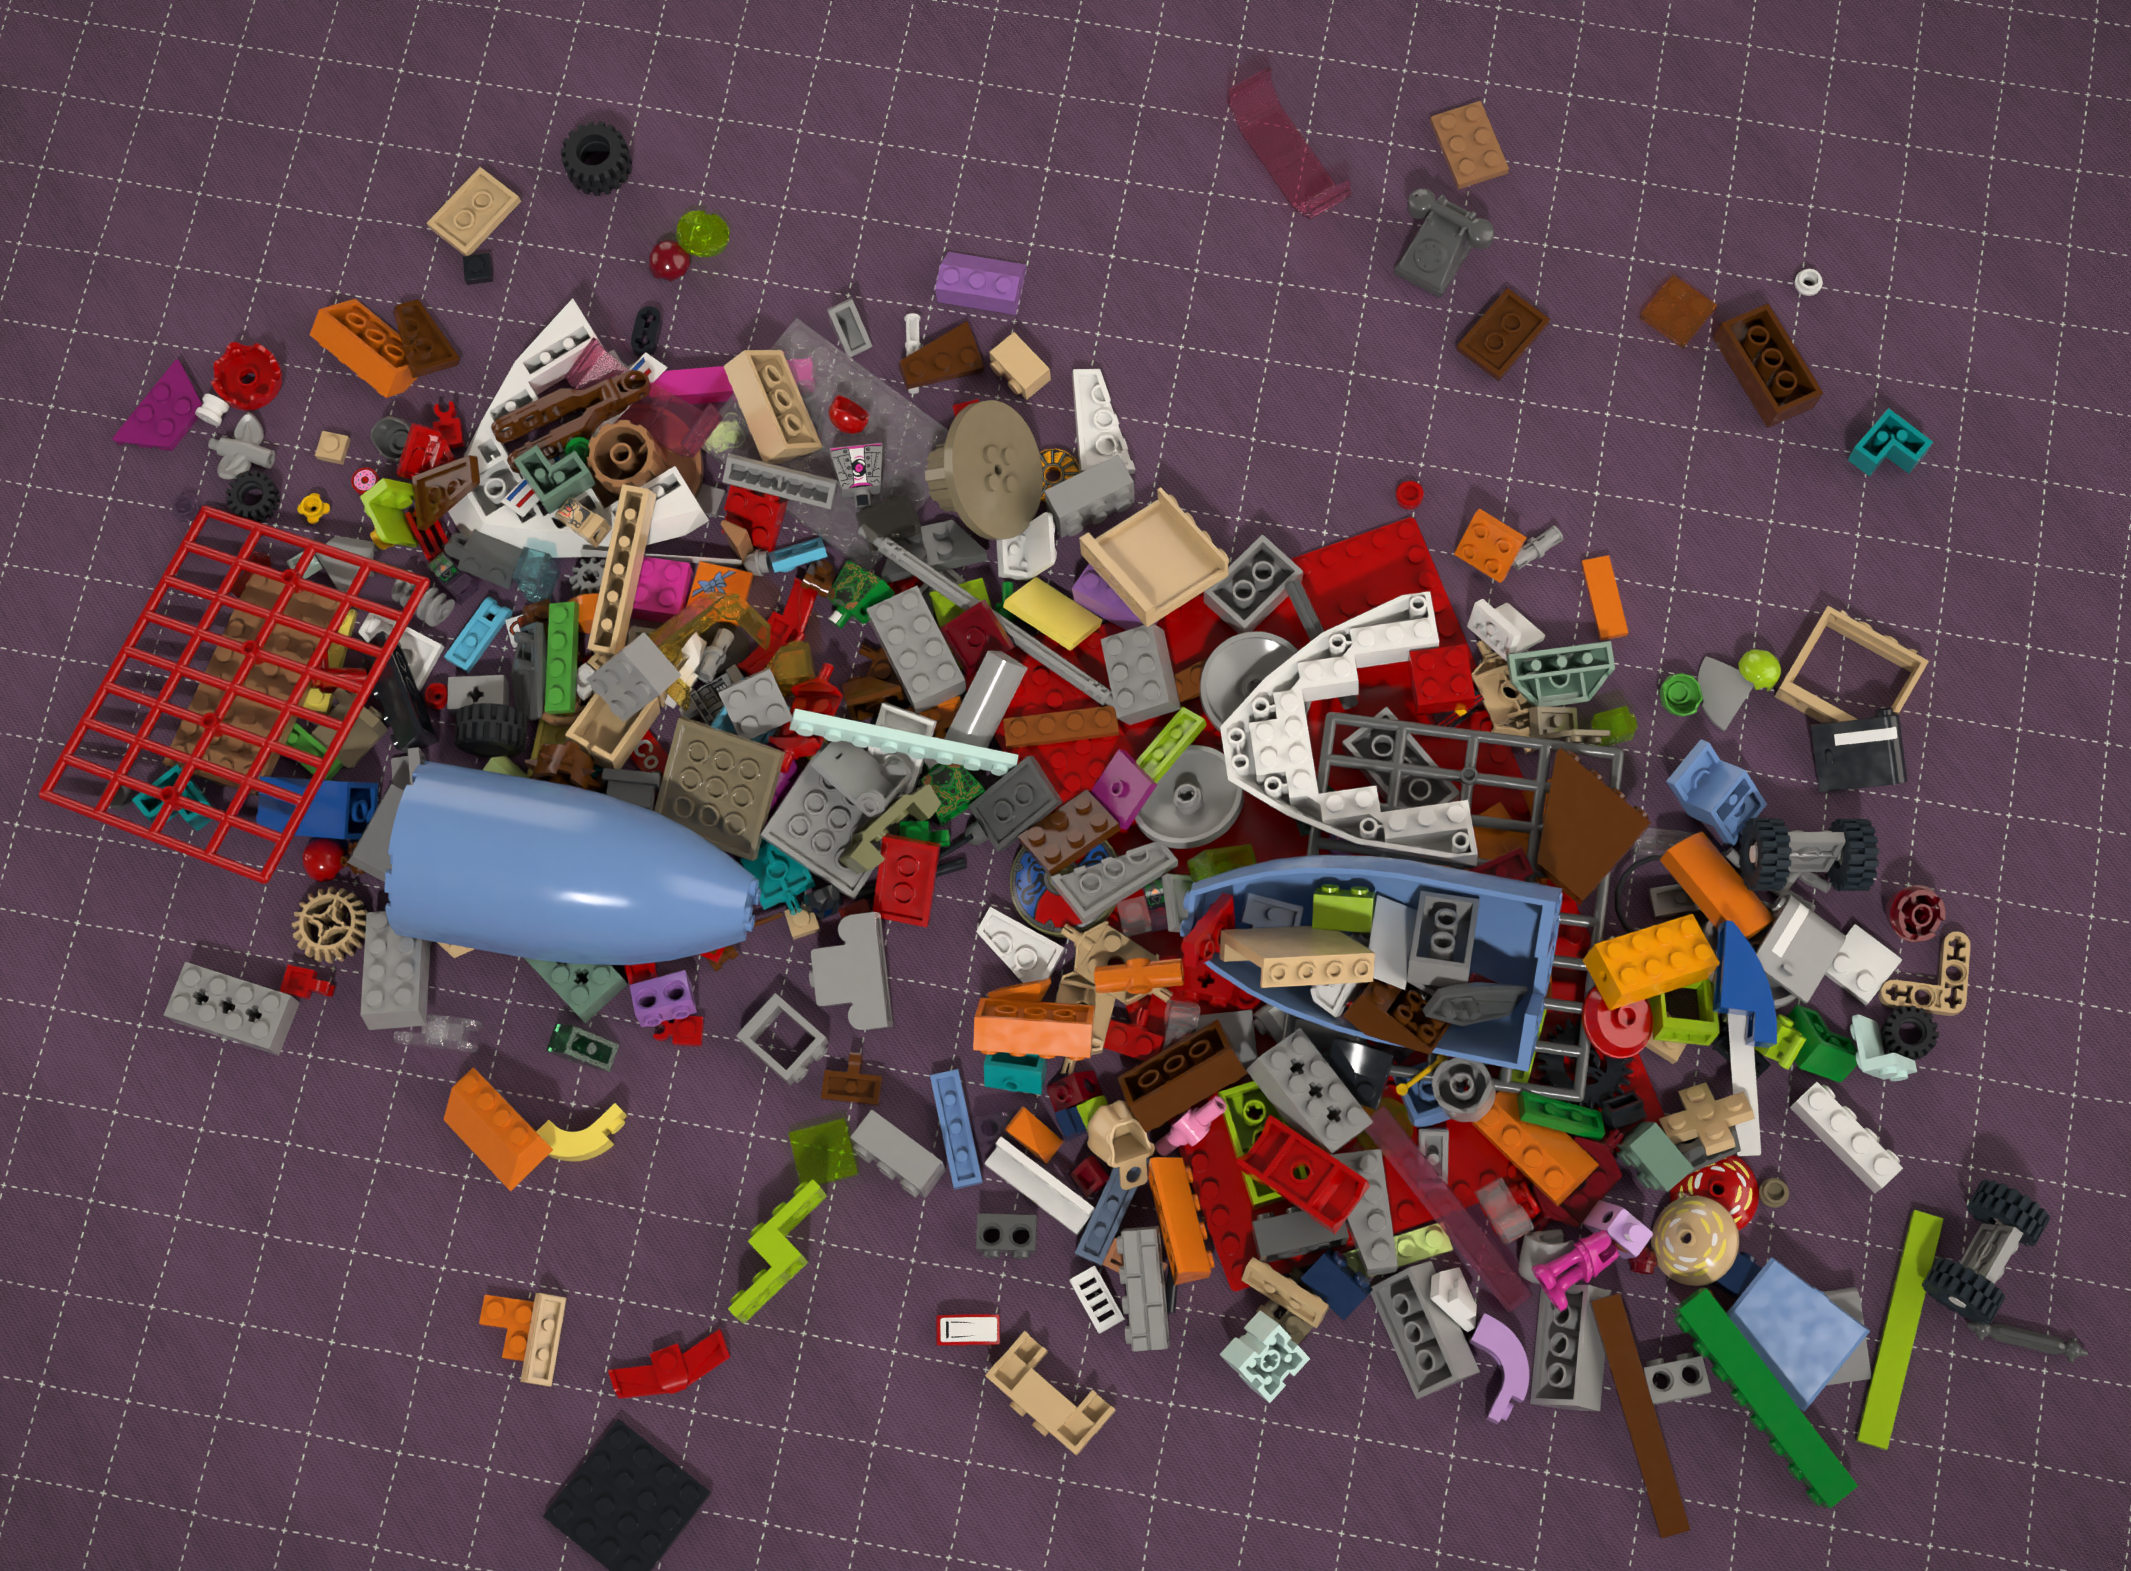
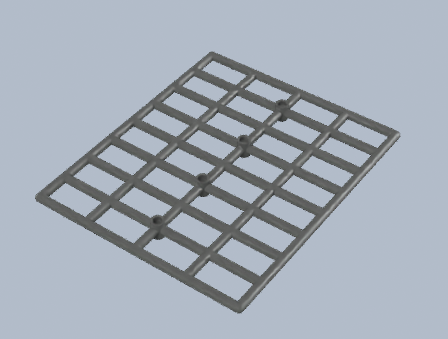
(1468, 778)

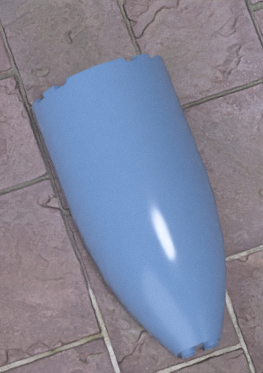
(556, 873)
(1510, 946)

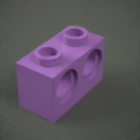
(662, 992)

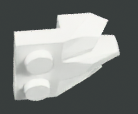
(691, 660)

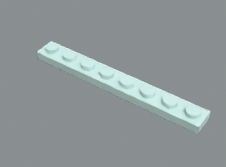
(894, 741)

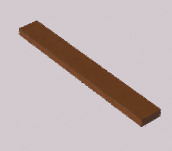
(1639, 1415)

